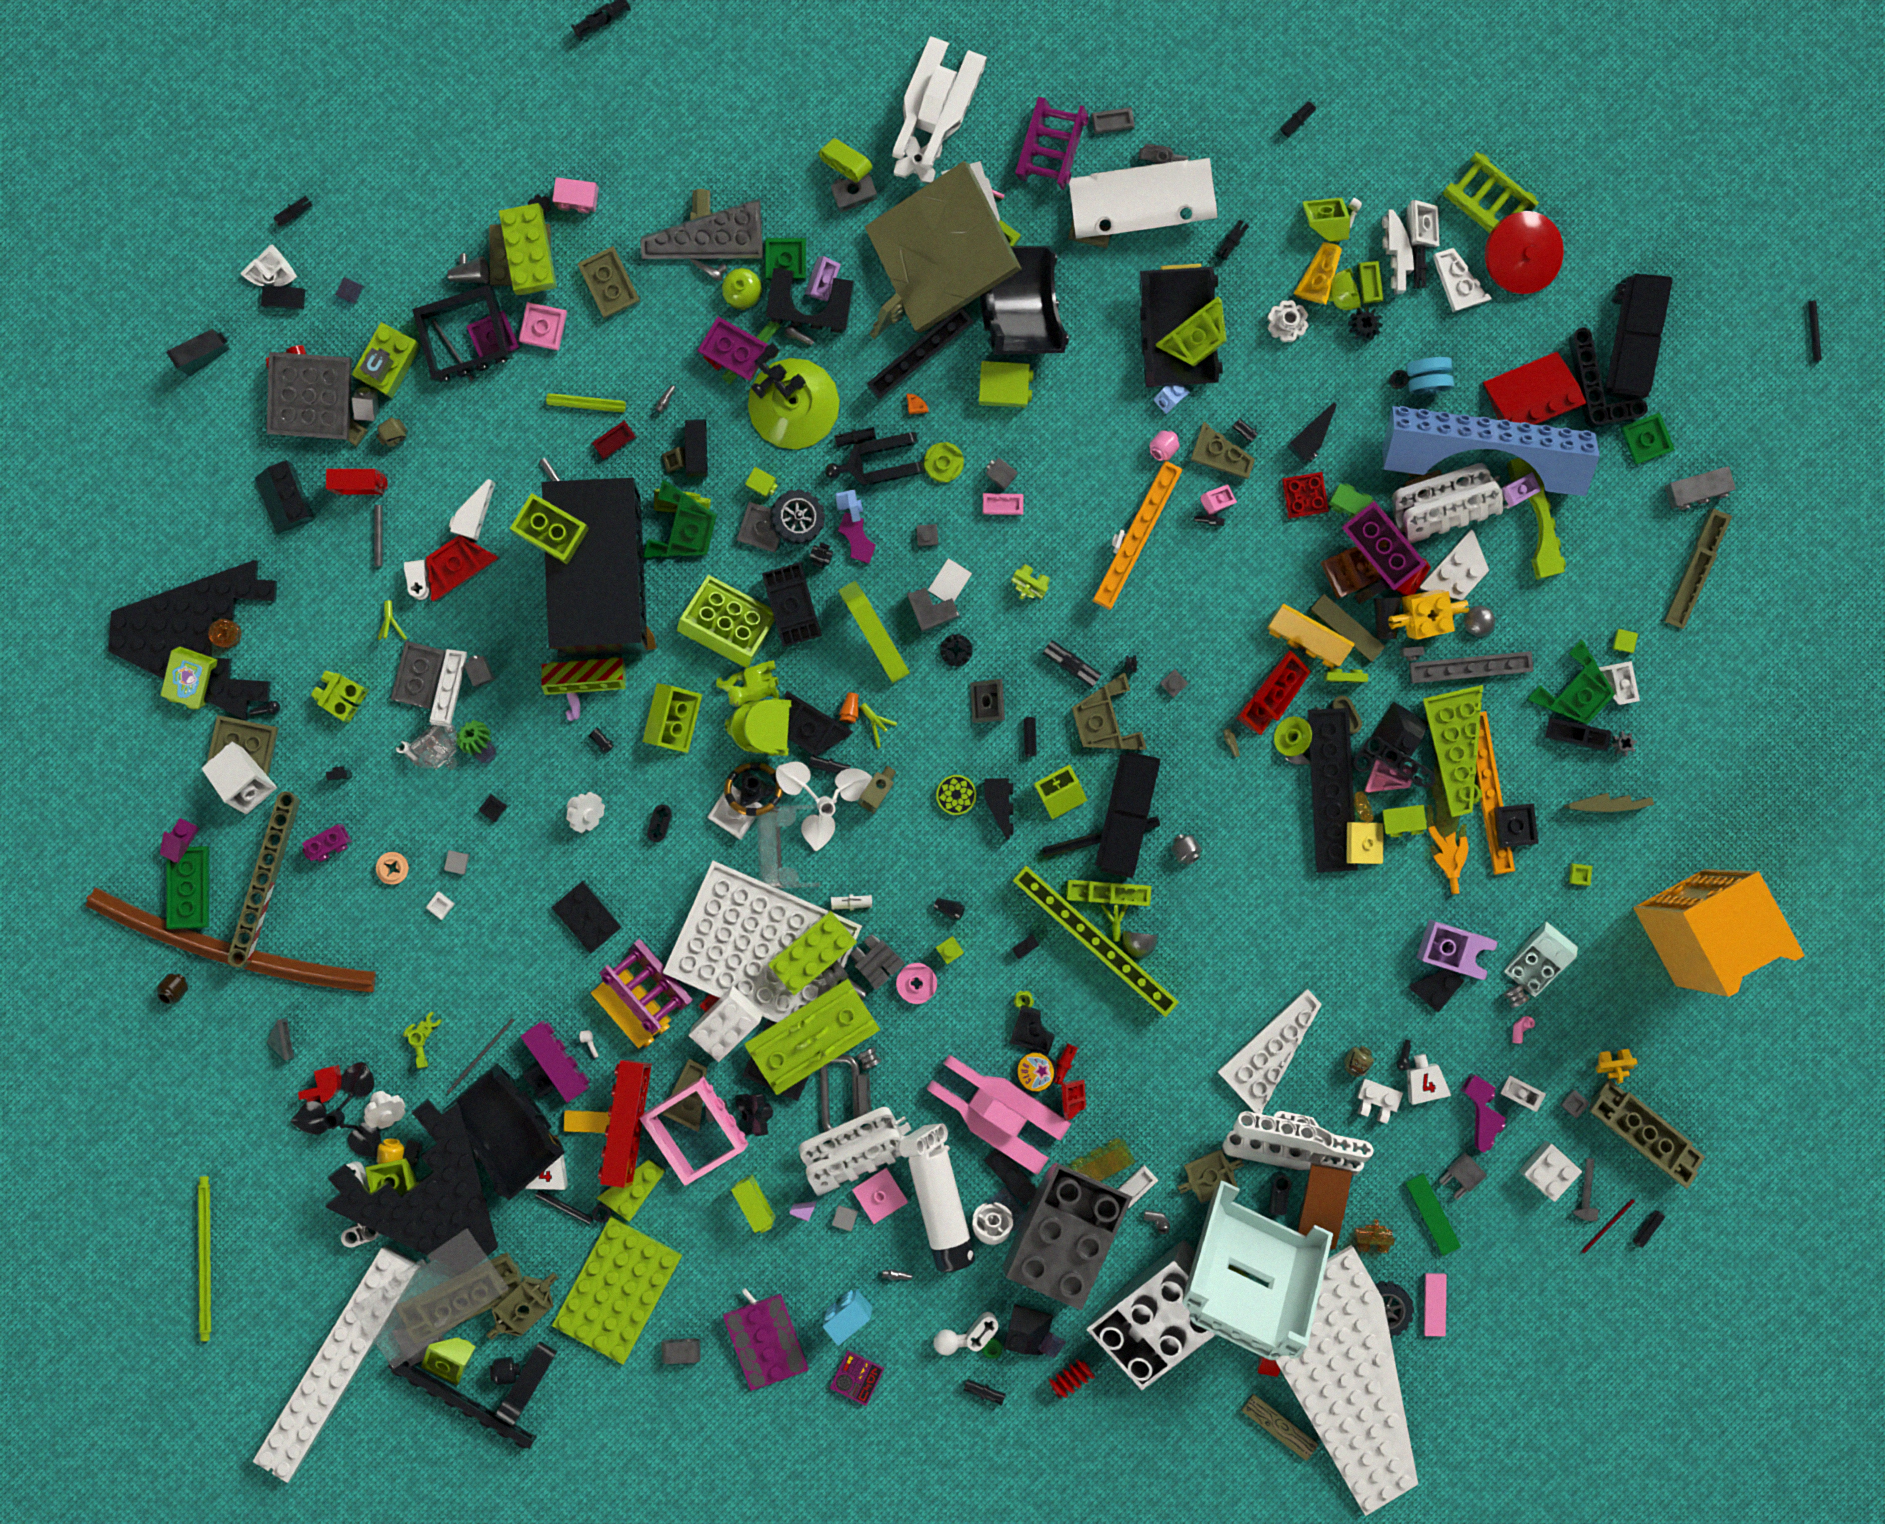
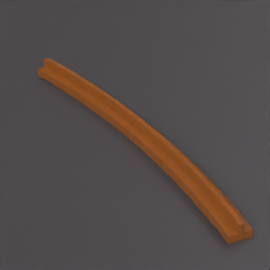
(219, 949)

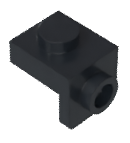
(538, 1080)

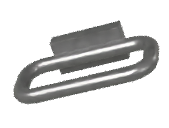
(860, 1090)

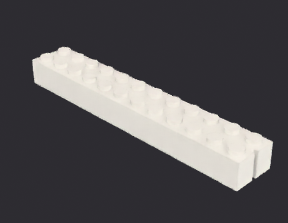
(327, 1376)

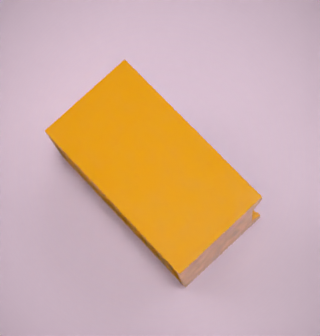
(1717, 929)

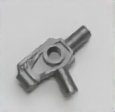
(1159, 154)

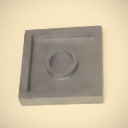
(757, 528)

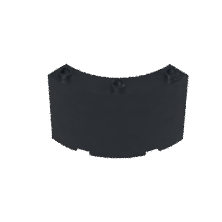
(1167, 302)
(1024, 307)
(507, 1132)

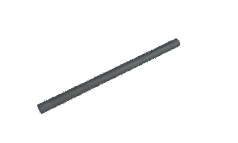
(449, 345)

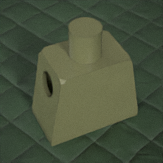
(872, 795)

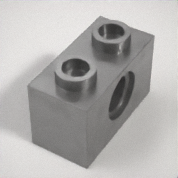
(847, 201)

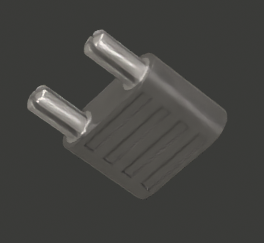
(1466, 1173)

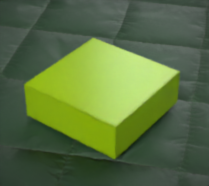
(1625, 641)
(1580, 874)

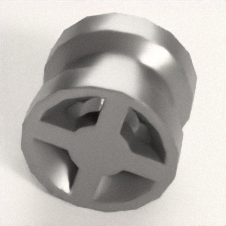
(1516, 996)
(869, 1058)

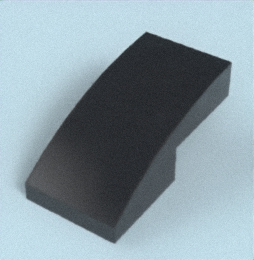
(283, 297)

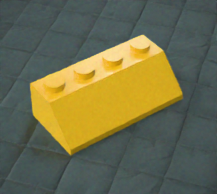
(1310, 636)

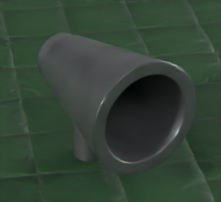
(470, 272)

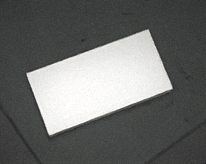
(1138, 1184)

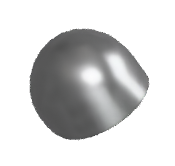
(1138, 945)

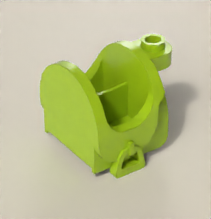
(761, 726)

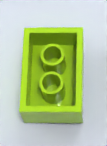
(402, 351)
(549, 528)

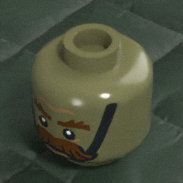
(391, 432)
(1358, 1061)

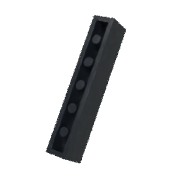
(919, 354)

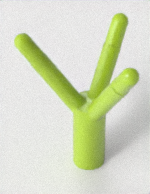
(388, 614)
(875, 719)
(1116, 920)

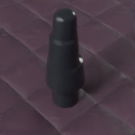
(1211, 520)

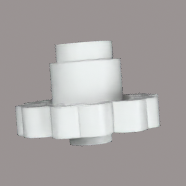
(1287, 321)
(584, 811)
(383, 1110)

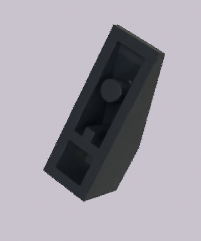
(1311, 438)

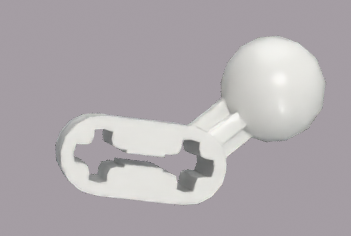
(947, 1341)

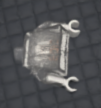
(433, 748)

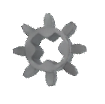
(1617, 744)

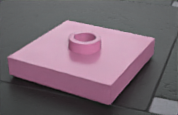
(542, 326)
(880, 1195)

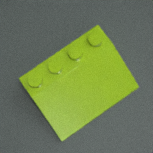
(727, 621)

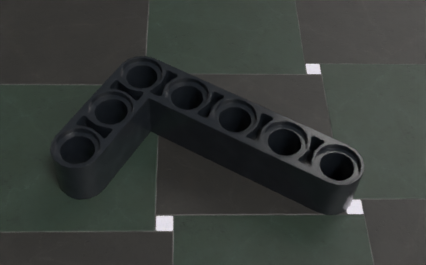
(1596, 388)

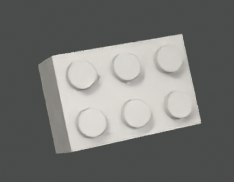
(725, 1024)

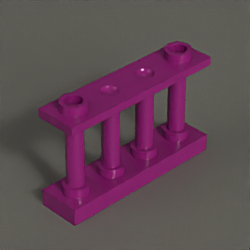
(1037, 130)
(654, 969)

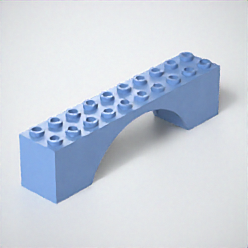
(1423, 437)

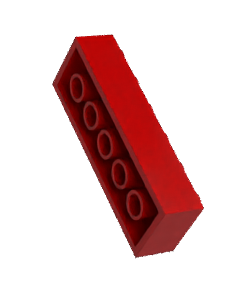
(625, 1126)

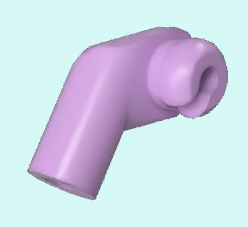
(574, 703)

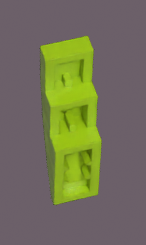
(1108, 892)

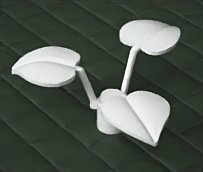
(820, 828)

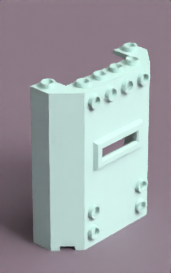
(1256, 1317)

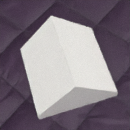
(1422, 224)

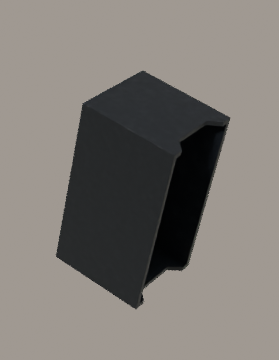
(600, 596)

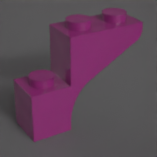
(1487, 1121)

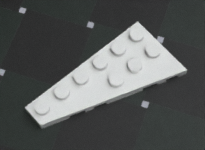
(1264, 1059)

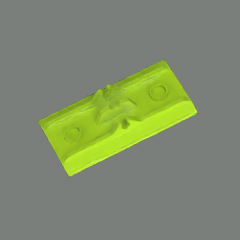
(812, 1036)

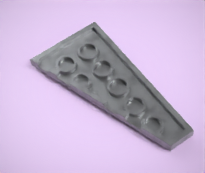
(720, 235)

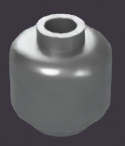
(1186, 849)

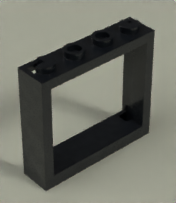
(453, 303)

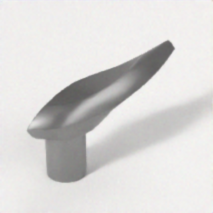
(714, 273)

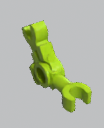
(418, 1037)

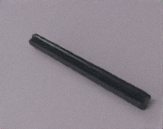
(1087, 840)

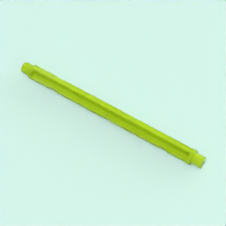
(204, 1258)

